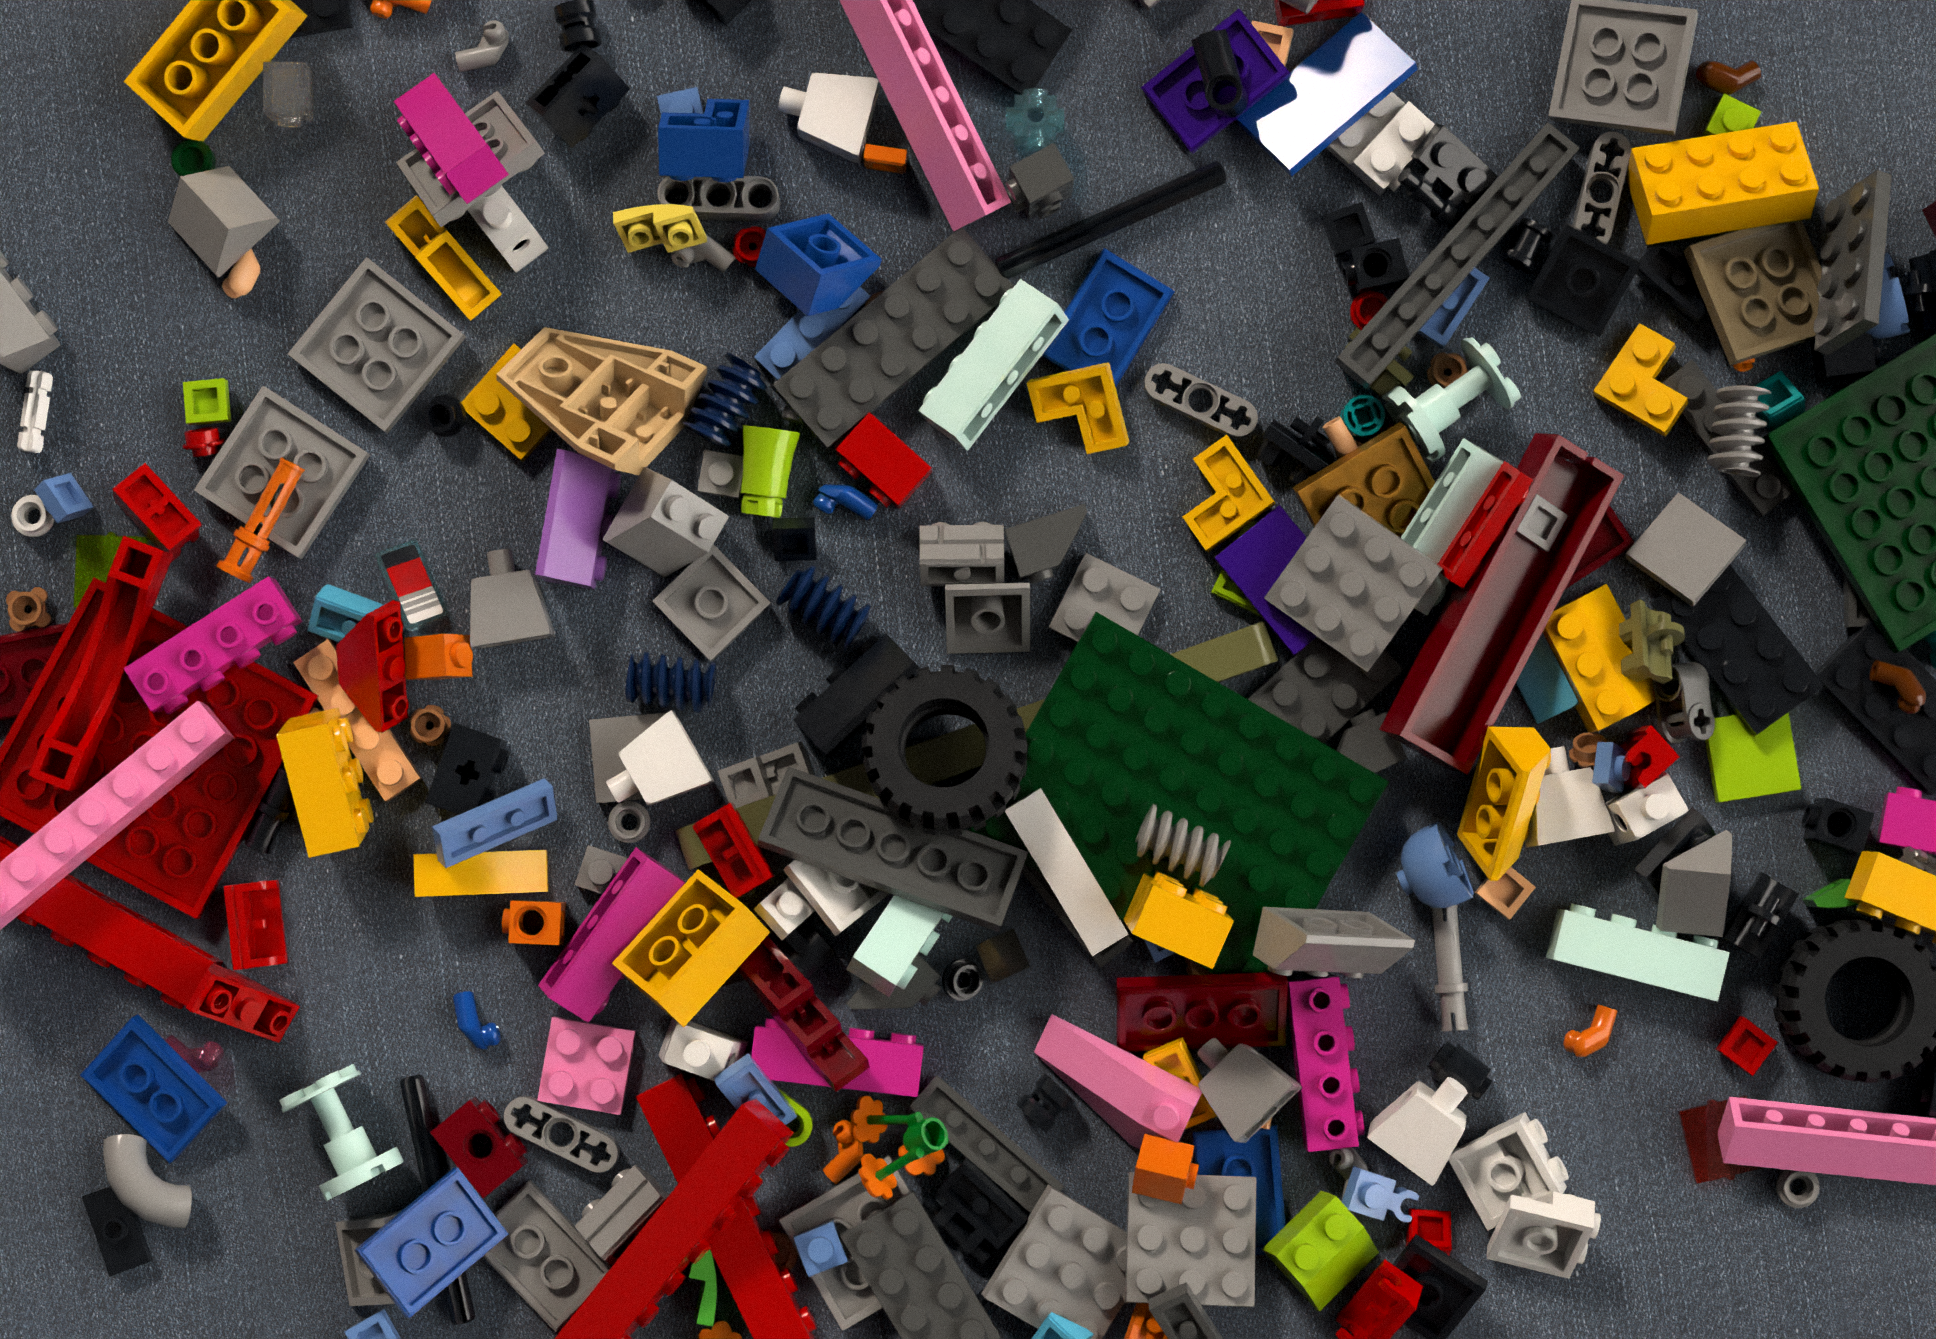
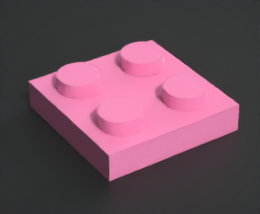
(586, 1065)

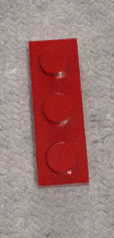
(1484, 524)

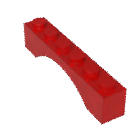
(123, 615)

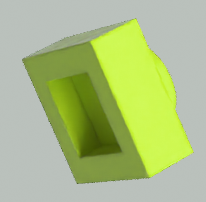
(1731, 116)
(206, 401)

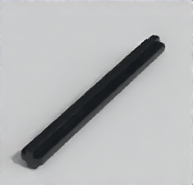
(1111, 220)
(430, 1171)

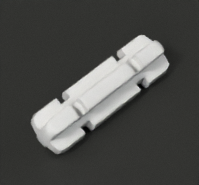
(34, 411)

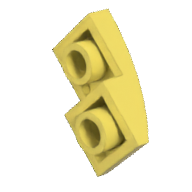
(656, 224)

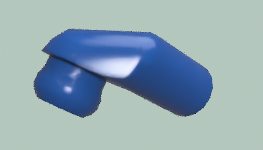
(845, 495)
(470, 1025)

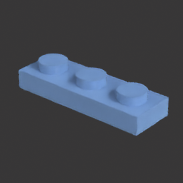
(806, 333)
(494, 823)

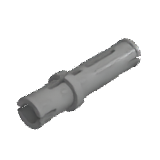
(1449, 969)

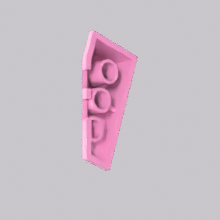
(1117, 1084)

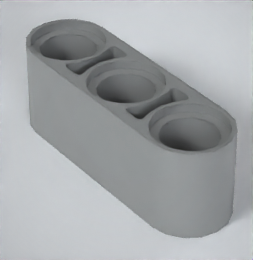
(738, 206)

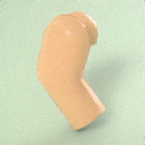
(242, 276)
(1340, 437)

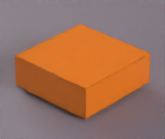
(885, 158)

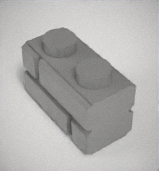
(961, 554)
(621, 1213)

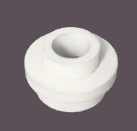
(20, 516)

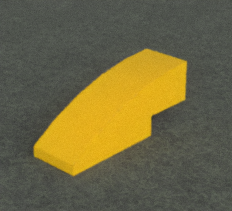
(443, 258)
(482, 874)

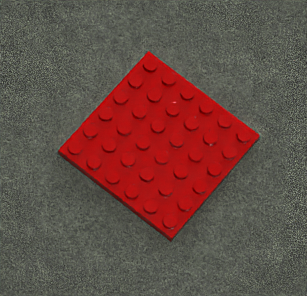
(195, 829)

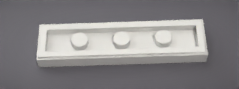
(1066, 871)

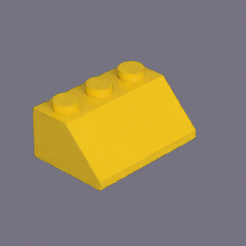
(1590, 655)
(1503, 797)

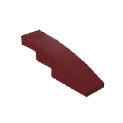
(802, 1015)

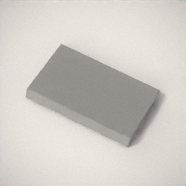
(545, 1256)

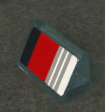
(412, 585)

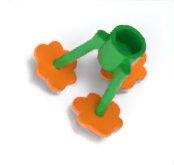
(918, 1154)

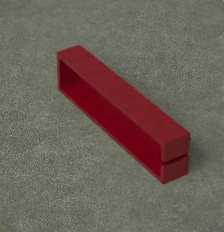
(1500, 612)

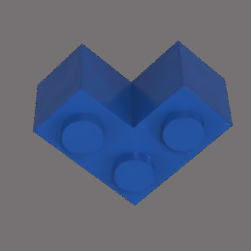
(705, 143)

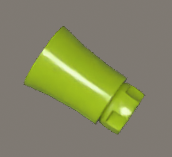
(766, 469)

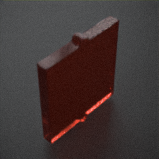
(1700, 1132)

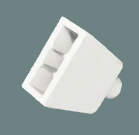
(834, 112)
(507, 227)
(660, 764)
(1567, 805)
(1645, 809)
(700, 1049)
(1422, 1127)

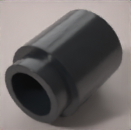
(1462, 1066)

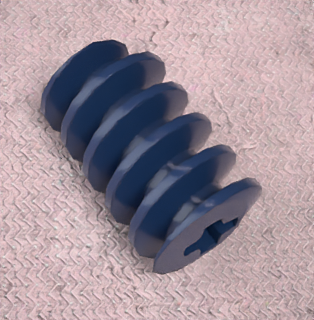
(726, 401)
(824, 605)
(670, 682)

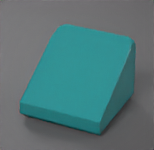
(1784, 401)

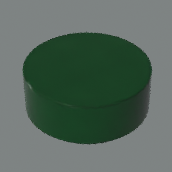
(192, 157)

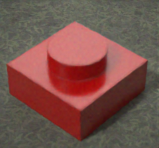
(1746, 1045)

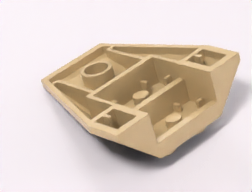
(605, 394)

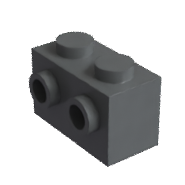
(1040, 183)

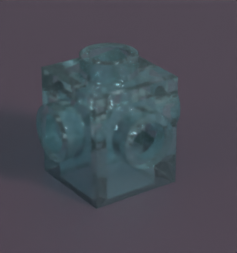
(1029, 134)

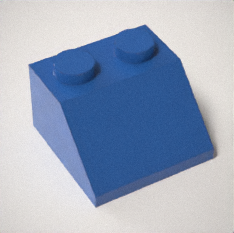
(815, 263)

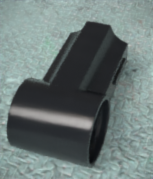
(1219, 71)
(804, 948)

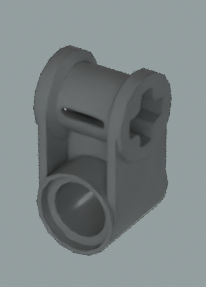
(1684, 701)

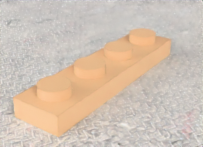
(377, 751)

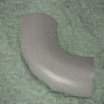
(139, 1187)

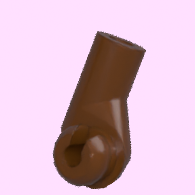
(1725, 78)
(1910, 690)

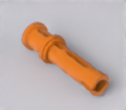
(285, 473)

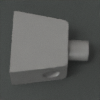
(507, 605)
(1243, 1087)

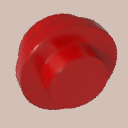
(1366, 307)

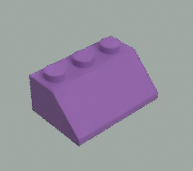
(577, 521)

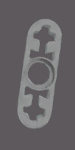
(1619, 165)
(1224, 423)
(538, 1111)

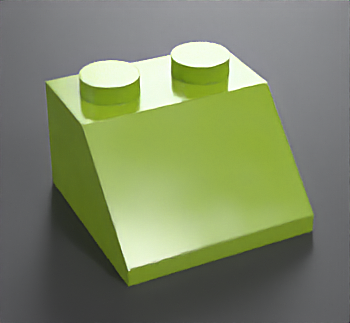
(1321, 1249)

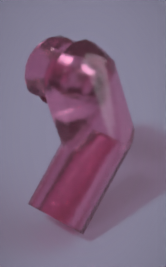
(199, 1058)

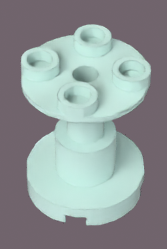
(1439, 407)
(349, 1147)

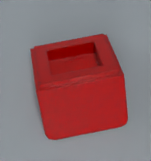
(1431, 1226)

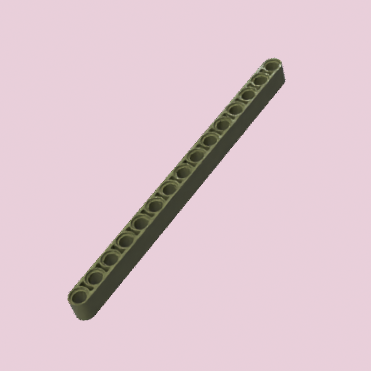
(966, 747)

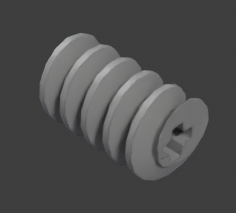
(1737, 429)
(1180, 846)

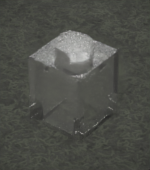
(288, 93)

